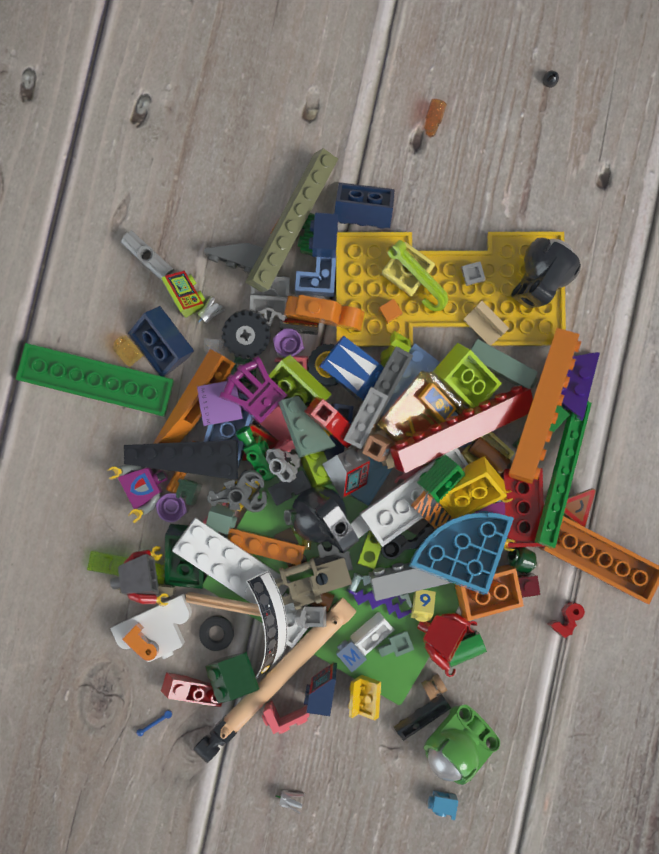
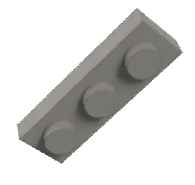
(366, 418)

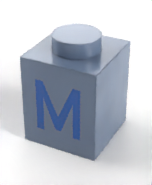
(350, 654)

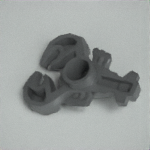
(241, 492)

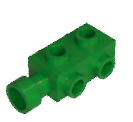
(258, 448)

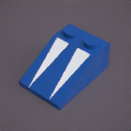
(352, 368)

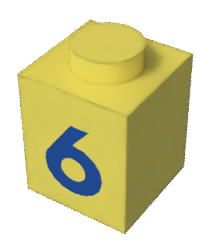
(423, 605)

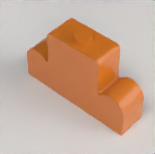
(324, 312)

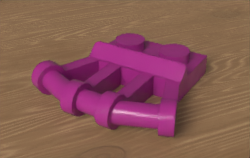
(263, 400)

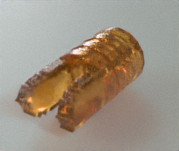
(434, 116)

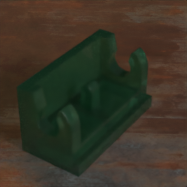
(190, 489)

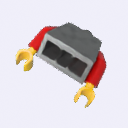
(139, 577)

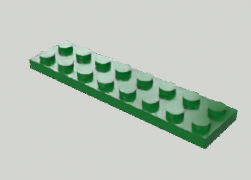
(95, 379)

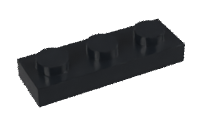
(422, 717)

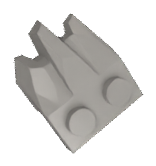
(271, 301)

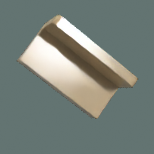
(485, 323)

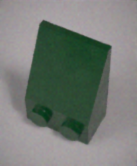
(177, 569)

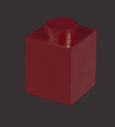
(529, 585)

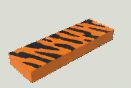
(431, 510)

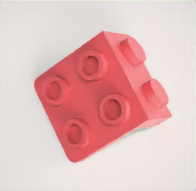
(278, 428)
(281, 725)

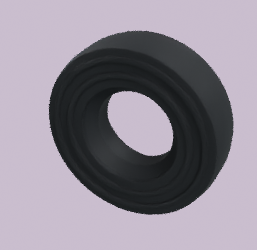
(205, 638)

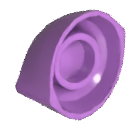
(288, 343)
(170, 508)

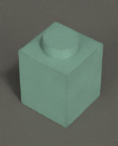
(221, 518)

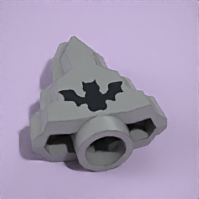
(283, 464)

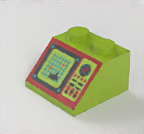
(184, 293)

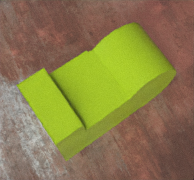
(396, 340)
(369, 552)

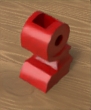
(571, 613)

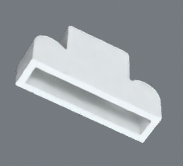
(159, 626)

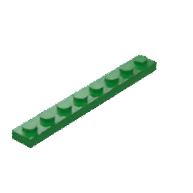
(561, 479)

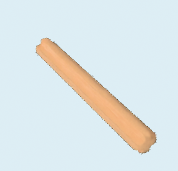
(223, 603)

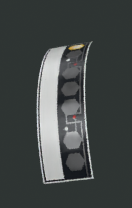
(273, 617)

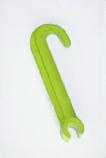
(399, 252)

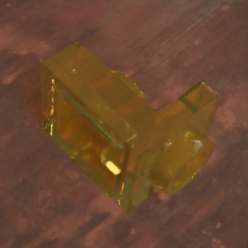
(127, 350)

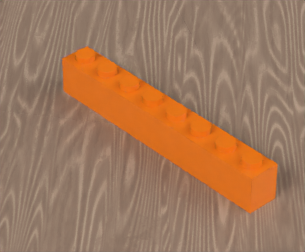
(544, 405)

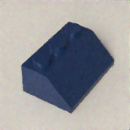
(364, 205)
(160, 341)

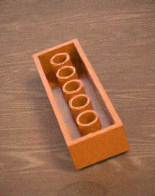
(606, 561)

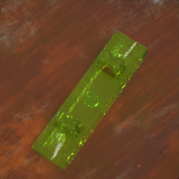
(100, 563)

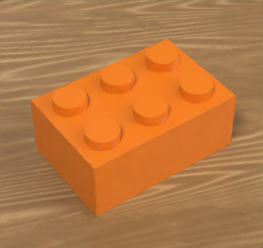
(502, 595)

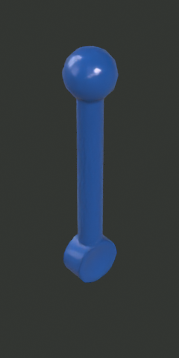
(168, 714)

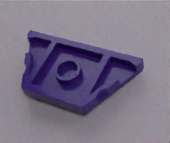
(580, 383)

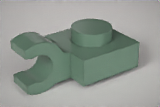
(398, 644)

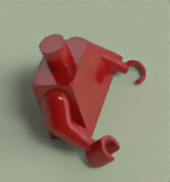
(444, 637)

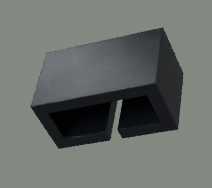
(283, 490)

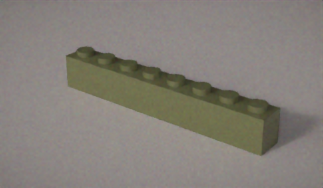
(291, 220)

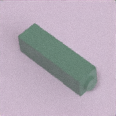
(504, 365)

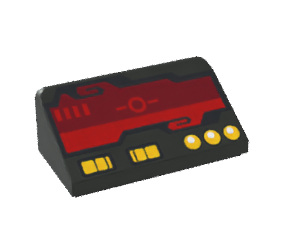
(300, 326)

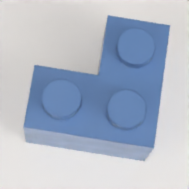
(319, 282)

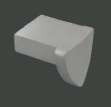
(311, 616)

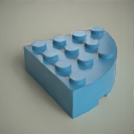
(465, 550)

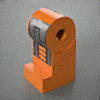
(141, 644)

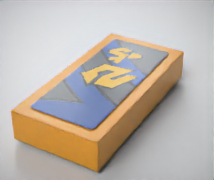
(437, 402)

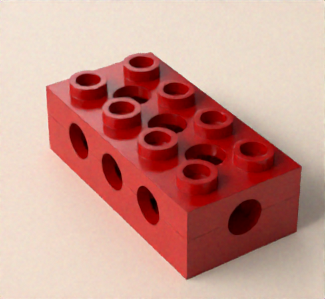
(534, 503)

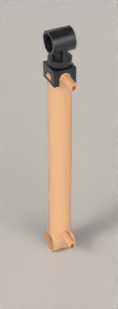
(274, 680)

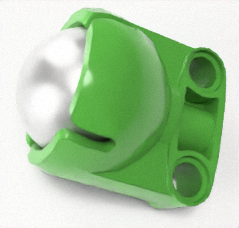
(459, 745)

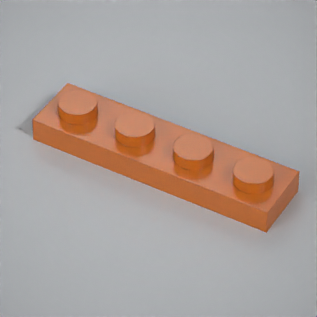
(267, 546)

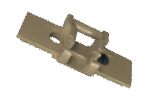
(308, 590)

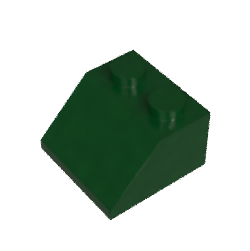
(232, 677)

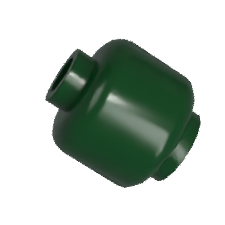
(522, 559)

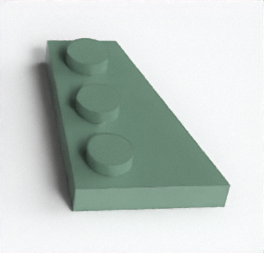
(304, 431)

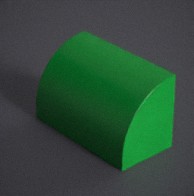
(469, 648)

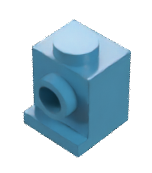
(443, 804)

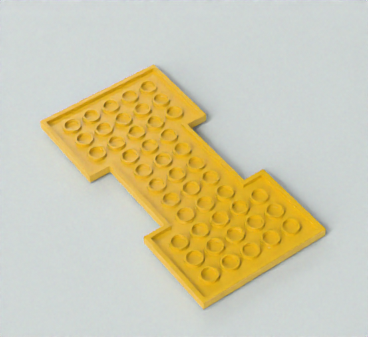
(362, 286)

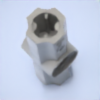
(139, 248)

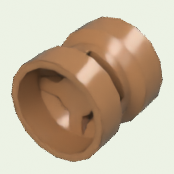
(430, 689)

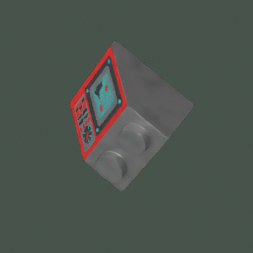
(348, 471)

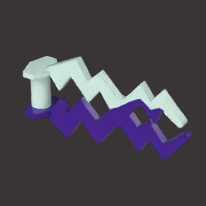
(360, 597)

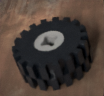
(256, 333)

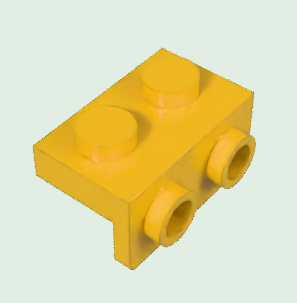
(364, 697)

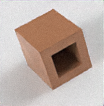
(378, 447)

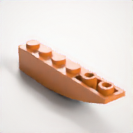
(187, 411)

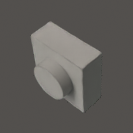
(473, 273)

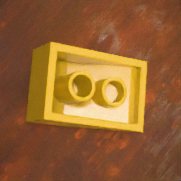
(474, 491)

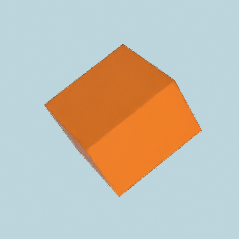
(390, 311)

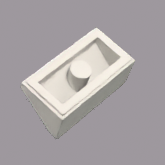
(372, 633)

